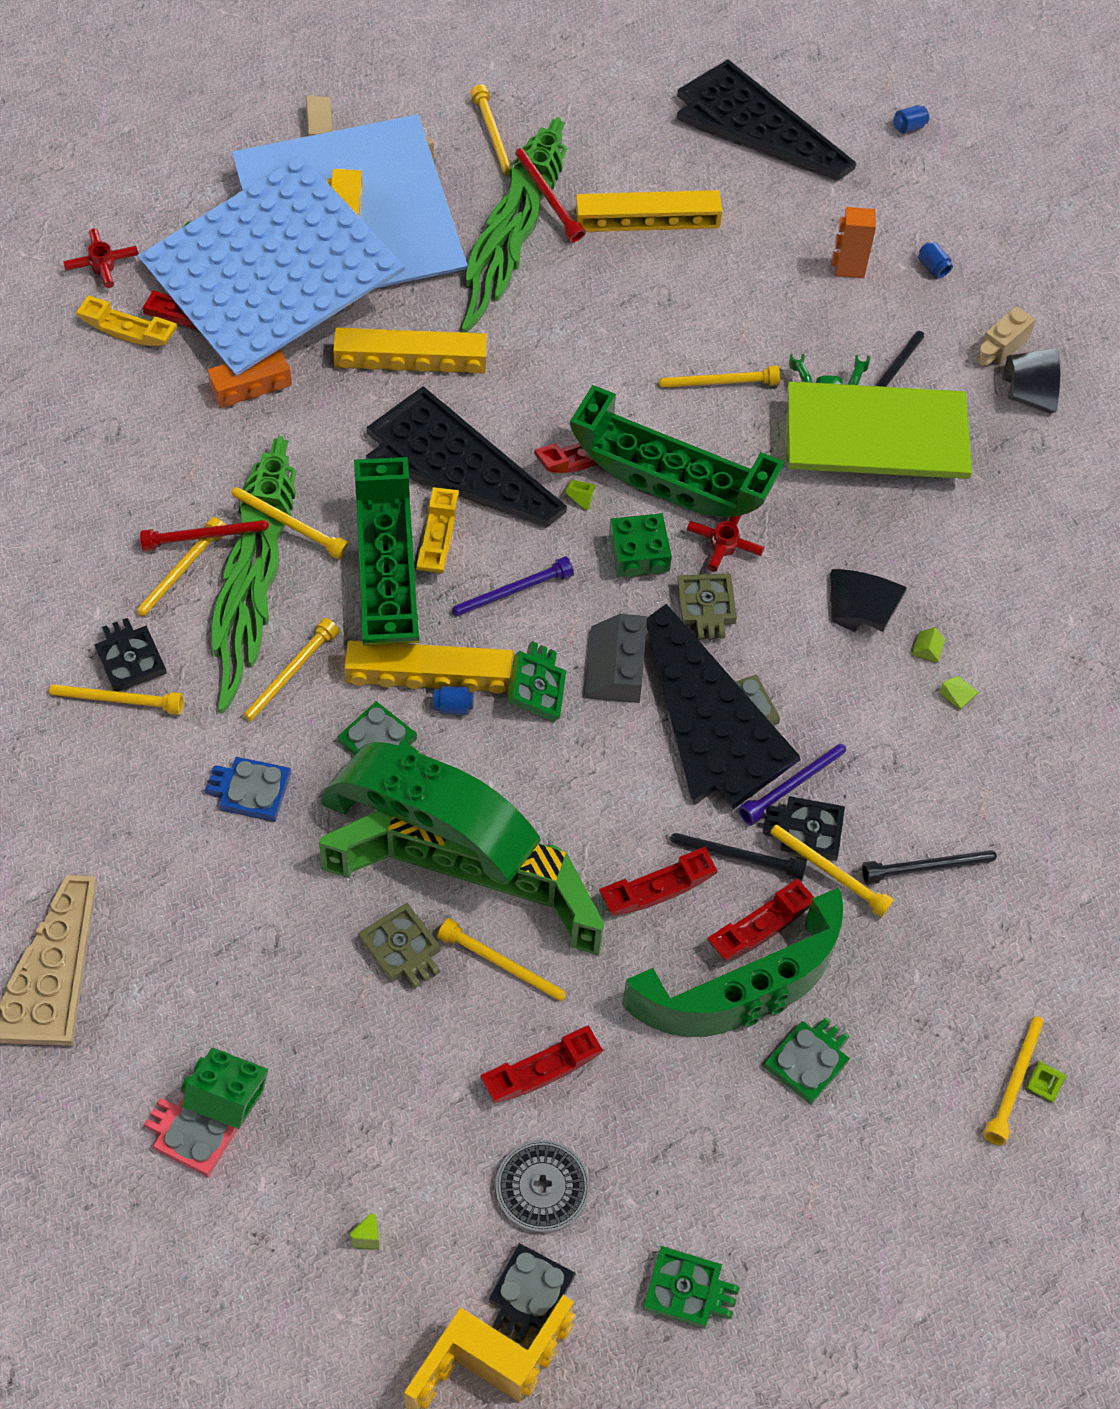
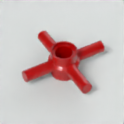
(101, 258)
(723, 546)

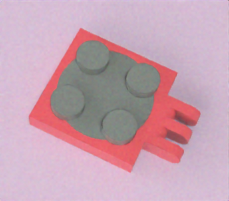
(189, 1136)

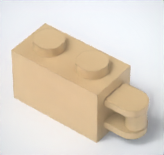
(1006, 337)

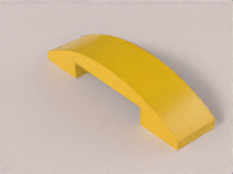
(125, 326)
(438, 531)

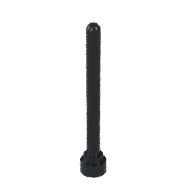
(900, 359)
(793, 867)
(874, 872)

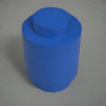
(911, 118)
(935, 259)
(453, 700)

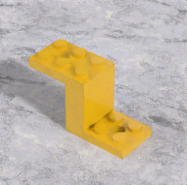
(490, 1355)

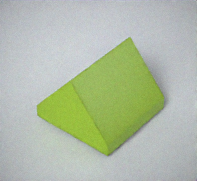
(929, 645)
(366, 1234)

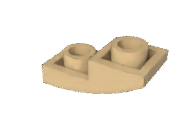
(318, 115)

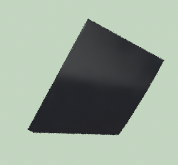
(1034, 379)
(863, 599)

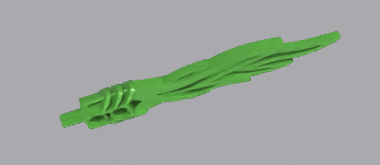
(501, 226)
(239, 579)

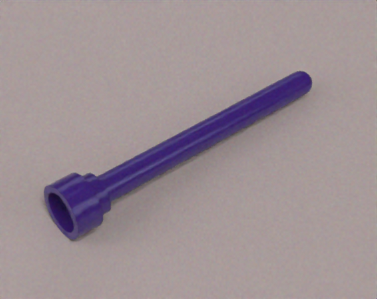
(560, 569)
(753, 810)

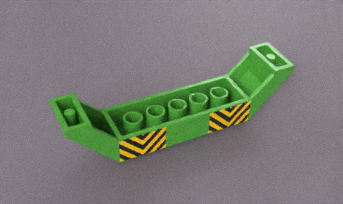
(544, 878)

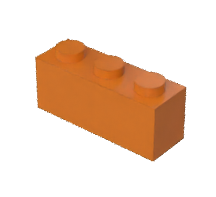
(854, 242)
(264, 377)

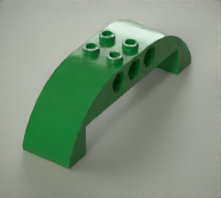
(667, 465)
(385, 552)
(437, 801)
(746, 992)

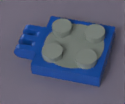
(250, 788)

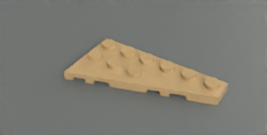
(48, 980)

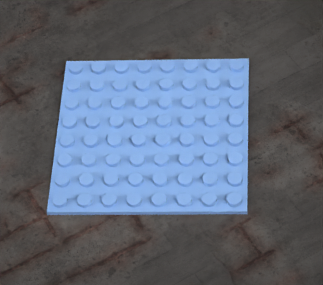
(399, 192)
(270, 264)

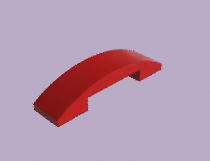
(564, 459)
(660, 885)
(763, 923)
(543, 1067)

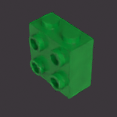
(640, 545)
(224, 1087)

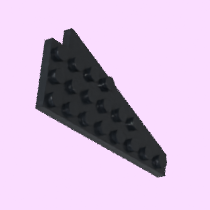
(742, 110)
(455, 456)
(717, 727)

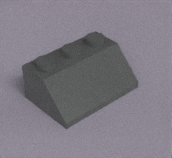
(616, 659)

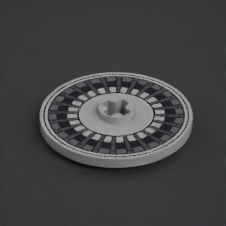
(525, 1203)

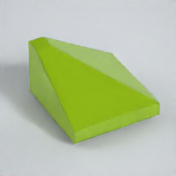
(581, 492)
(958, 692)
(1046, 1081)

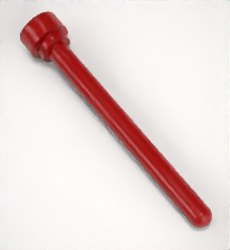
(573, 230)
(151, 539)

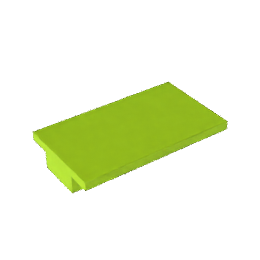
(877, 430)

